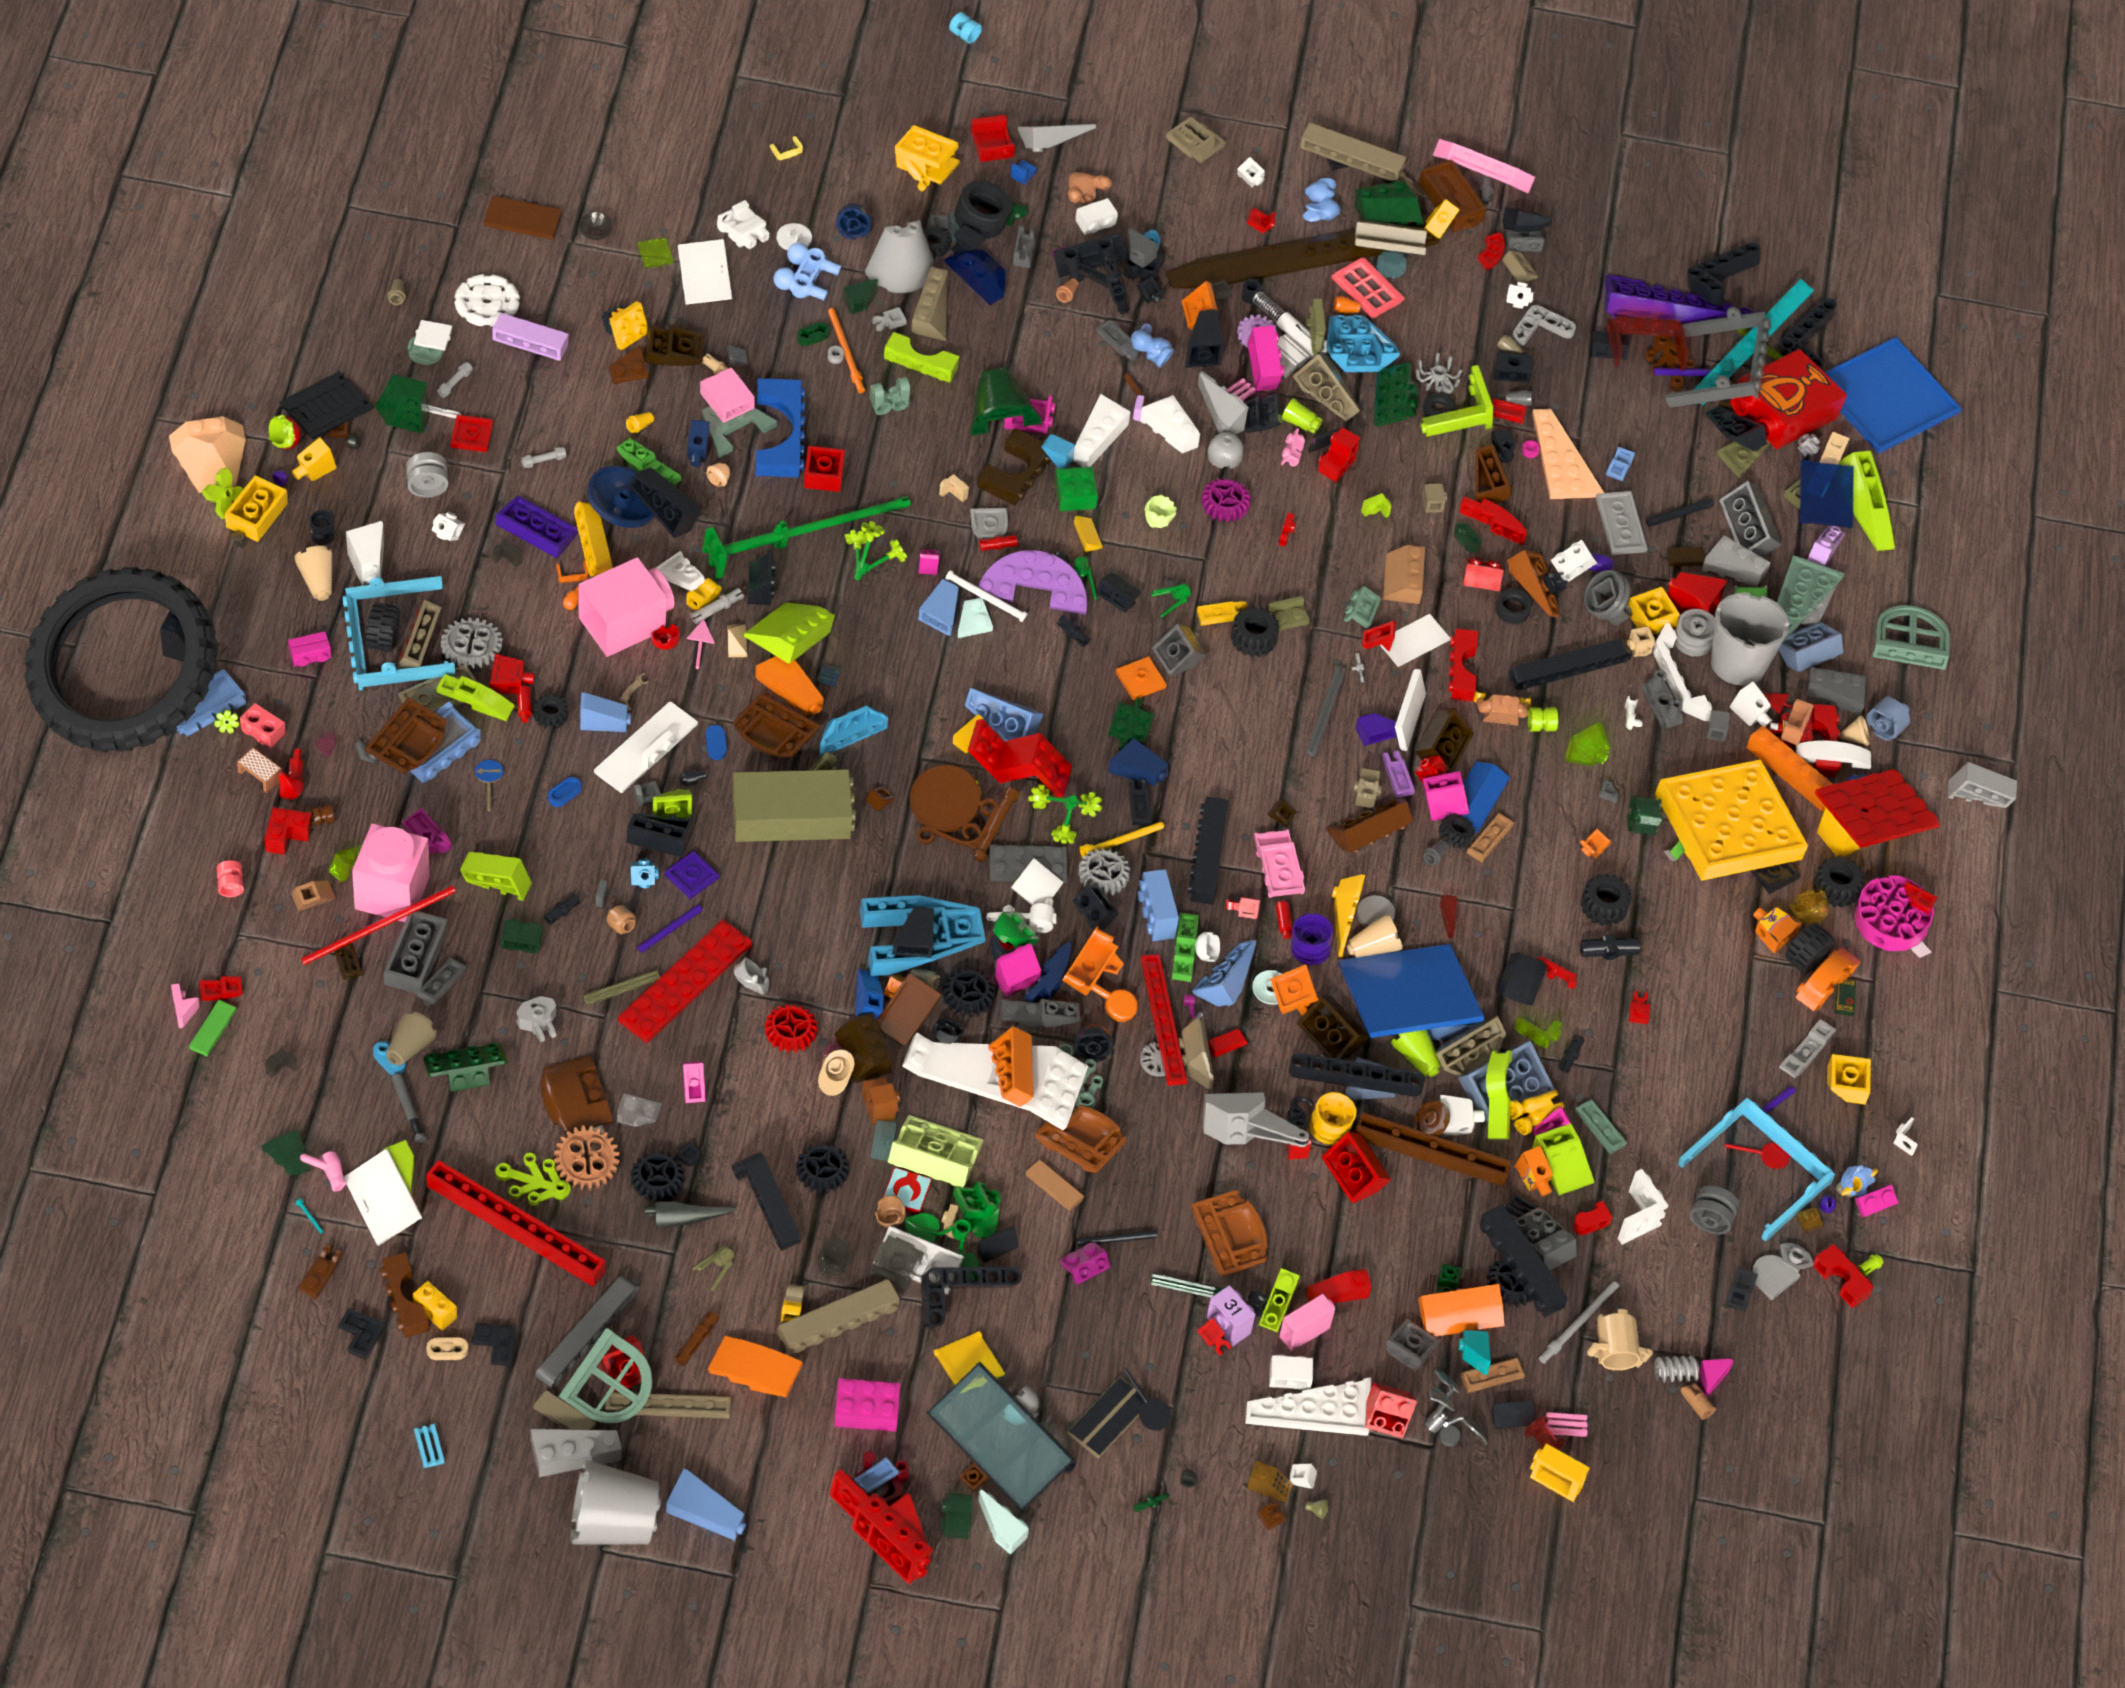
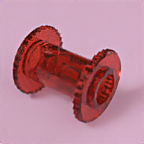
(1543, 1435)

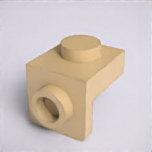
(955, 486)
(949, 1219)

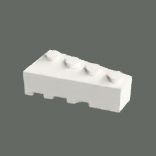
(1100, 431)

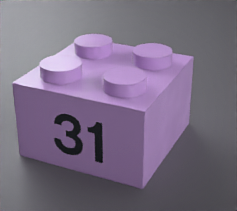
(1231, 1315)

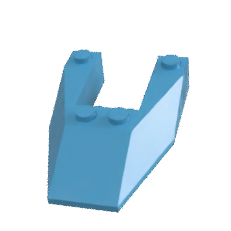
(954, 929)

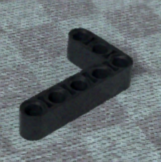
(1706, 276)
(1807, 329)
(769, 1199)
(961, 1281)

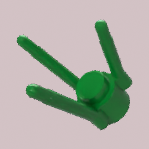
(1081, 567)
(1178, 592)

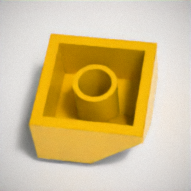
(1653, 610)
(1849, 1077)

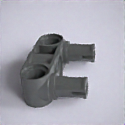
(1657, 693)

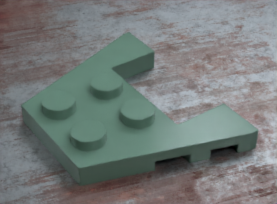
(719, 429)

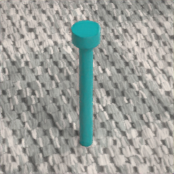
(300, 1203)

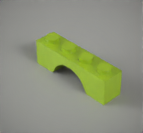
(939, 366)

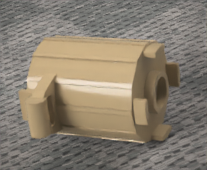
(1618, 1342)

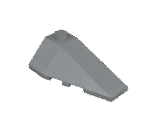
(1047, 136)
(1225, 409)

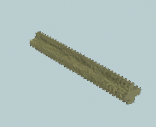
(620, 987)

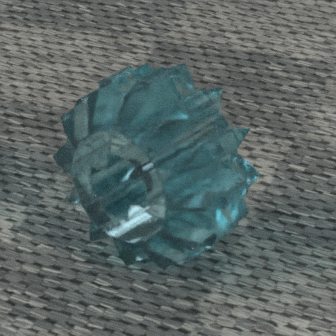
(1391, 264)

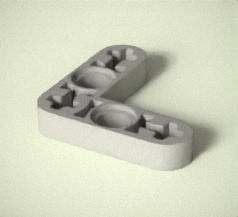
(1537, 320)

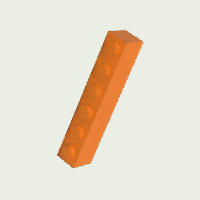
(1787, 765)

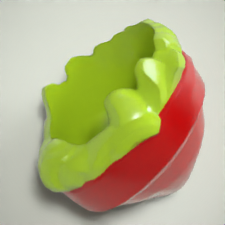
(284, 432)

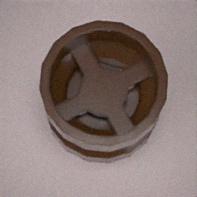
(322, 814)

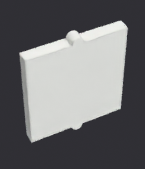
(433, 335)

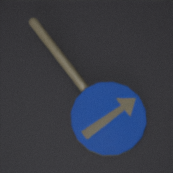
(488, 772)

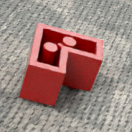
(1340, 454)
(286, 825)

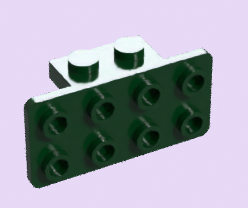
(1395, 395)
(466, 1067)

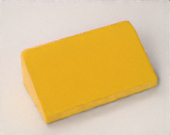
(1087, 533)
(963, 736)

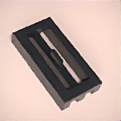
(1516, 1209)

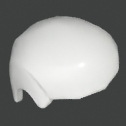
(1207, 947)

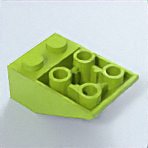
(1565, 1159)

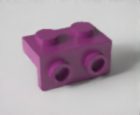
(1086, 1262)

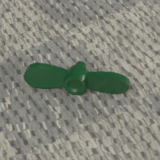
(1150, 1502)

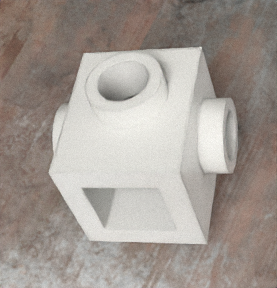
(1519, 288)
(447, 526)

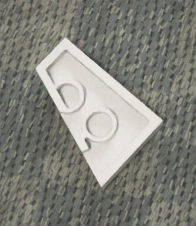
(681, 572)

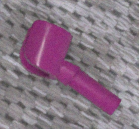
(1189, 1000)

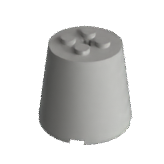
(1746, 637)
(614, 1507)

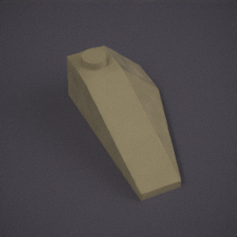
(1327, 386)

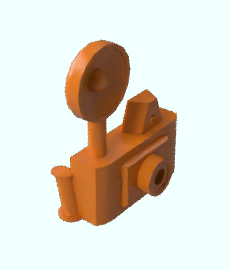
(1094, 959)

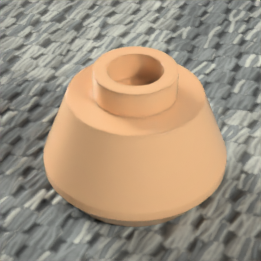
(718, 474)

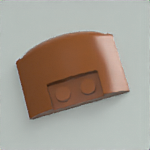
(1087, 1140)
(1231, 1232)

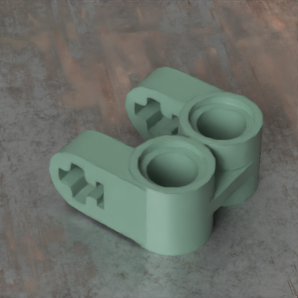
(895, 398)

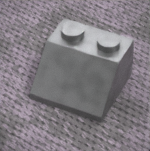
(1179, 650)

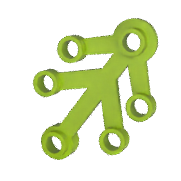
(534, 1182)

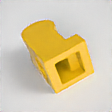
(703, 594)

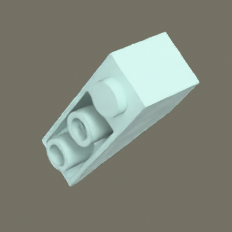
(1005, 1528)

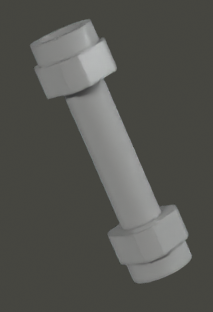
(464, 370)
(558, 453)

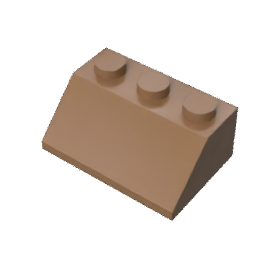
(1404, 574)

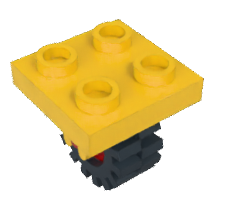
(625, 324)

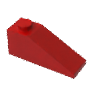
(1343, 1287)

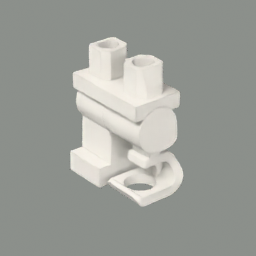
(745, 225)

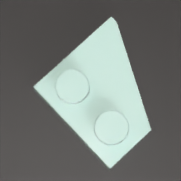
(974, 618)

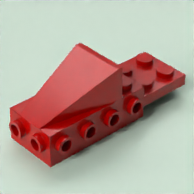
(892, 1530)

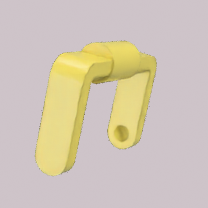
(790, 153)

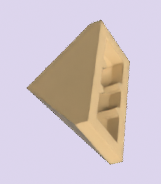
(736, 641)

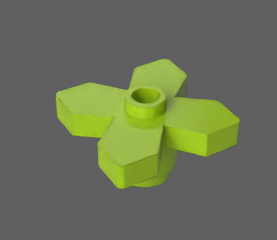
(222, 492)

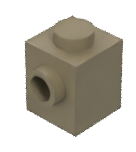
(1434, 498)

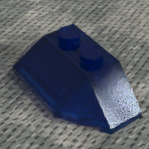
(980, 273)

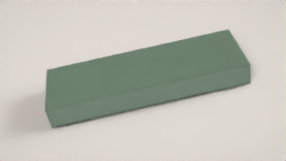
(1600, 1126)

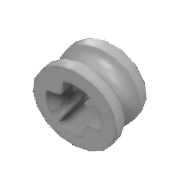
(835, 350)

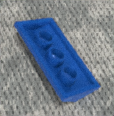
(1482, 791)

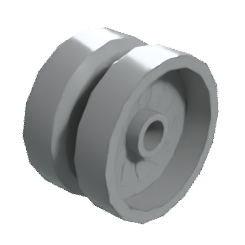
(427, 474)
(1695, 632)

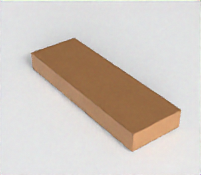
(1490, 837)
(1054, 1185)
(1498, 1374)

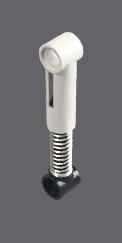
(1285, 321)

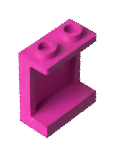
(1044, 409)

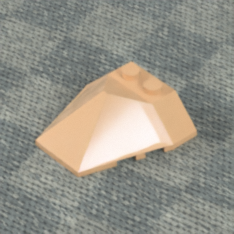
(207, 447)

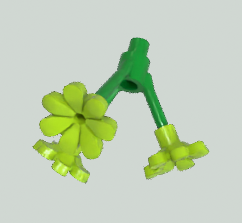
(862, 538)
(1089, 805)

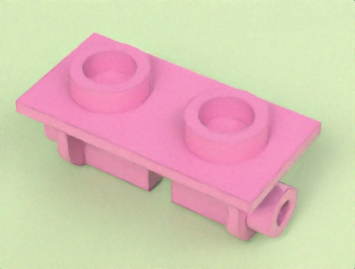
(1294, 444)

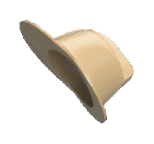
(835, 1072)

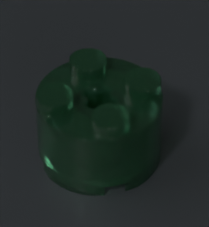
(1644, 815)

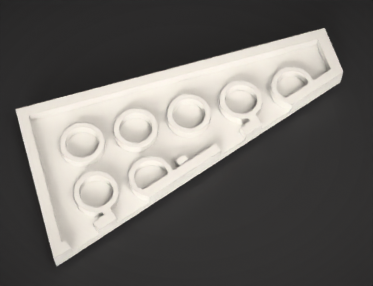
(1319, 1409)

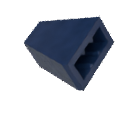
(1138, 763)

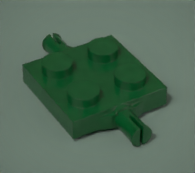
(1130, 723)

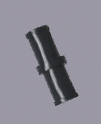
(1073, 631)
(562, 909)
(1571, 1053)

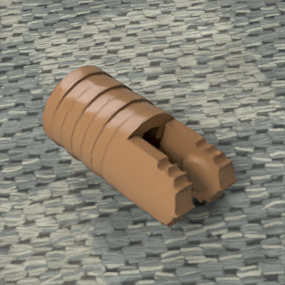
(1698, 1401)

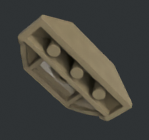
(1471, 1047)
(1196, 1052)

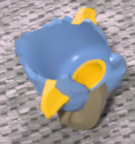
(1855, 1181)

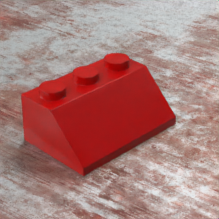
(1355, 1167)

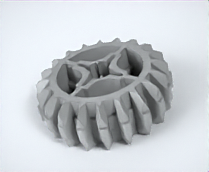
(1107, 867)

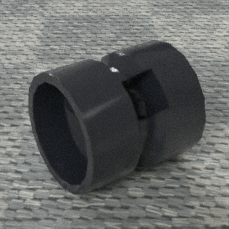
(322, 527)

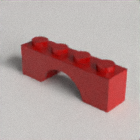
(1463, 682)
(1825, 724)

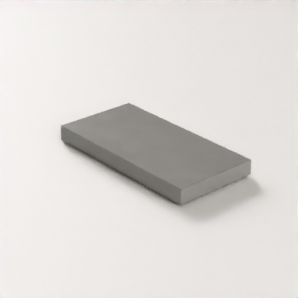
(1621, 523)

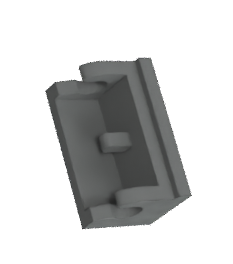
(1024, 248)

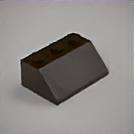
(1445, 737)
(1332, 1028)
(867, 1046)

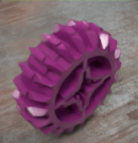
(1221, 500)

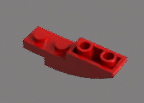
(1499, 519)

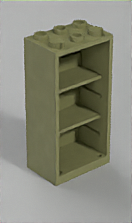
(793, 805)

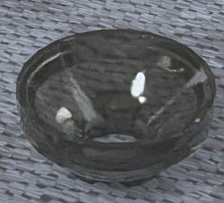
(596, 221)

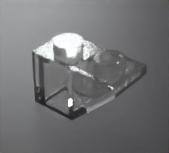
(637, 1111)

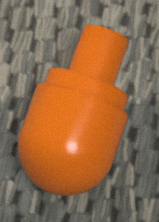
(571, 599)

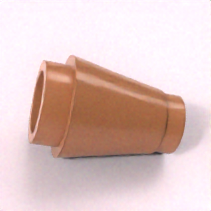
(1067, 290)

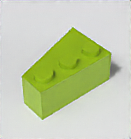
(497, 872)

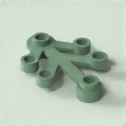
(1085, 1096)

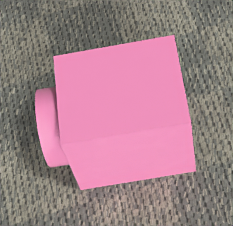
(624, 605)
(390, 871)

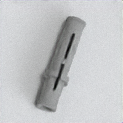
(723, 602)

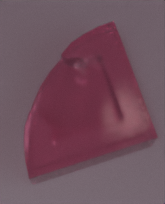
(326, 744)

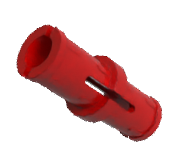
(998, 542)

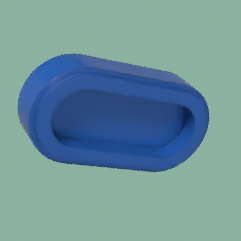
(716, 742)
(564, 791)

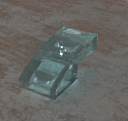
(883, 1140)

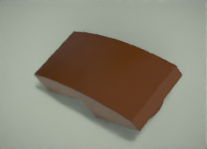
(974, 1477)

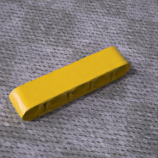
(592, 539)

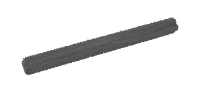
(1325, 711)

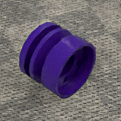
(1311, 939)

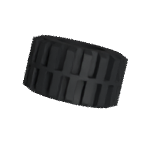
(1254, 620)
(382, 627)
(1840, 869)
(1607, 887)
(1810, 948)

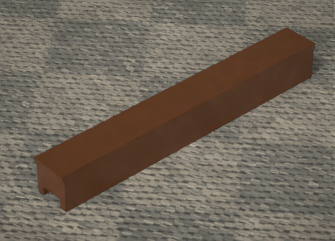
(1433, 1149)

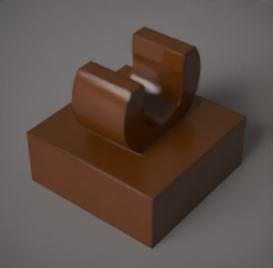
(1271, 1516)

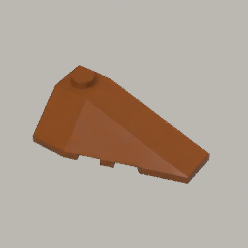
(1529, 571)

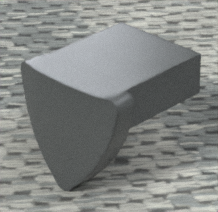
(644, 793)

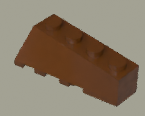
(1371, 826)

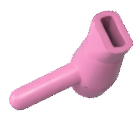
(332, 1167)

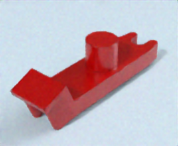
(1556, 970)

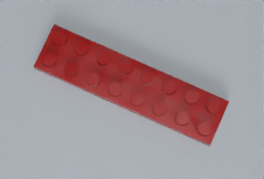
(684, 981)

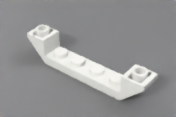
(1696, 706)

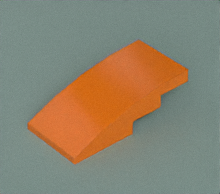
(755, 1366)

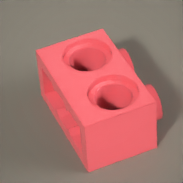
(259, 722)

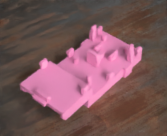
(1279, 863)

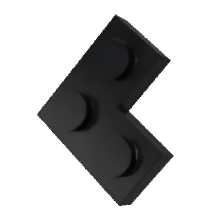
(366, 1332)
(500, 1338)

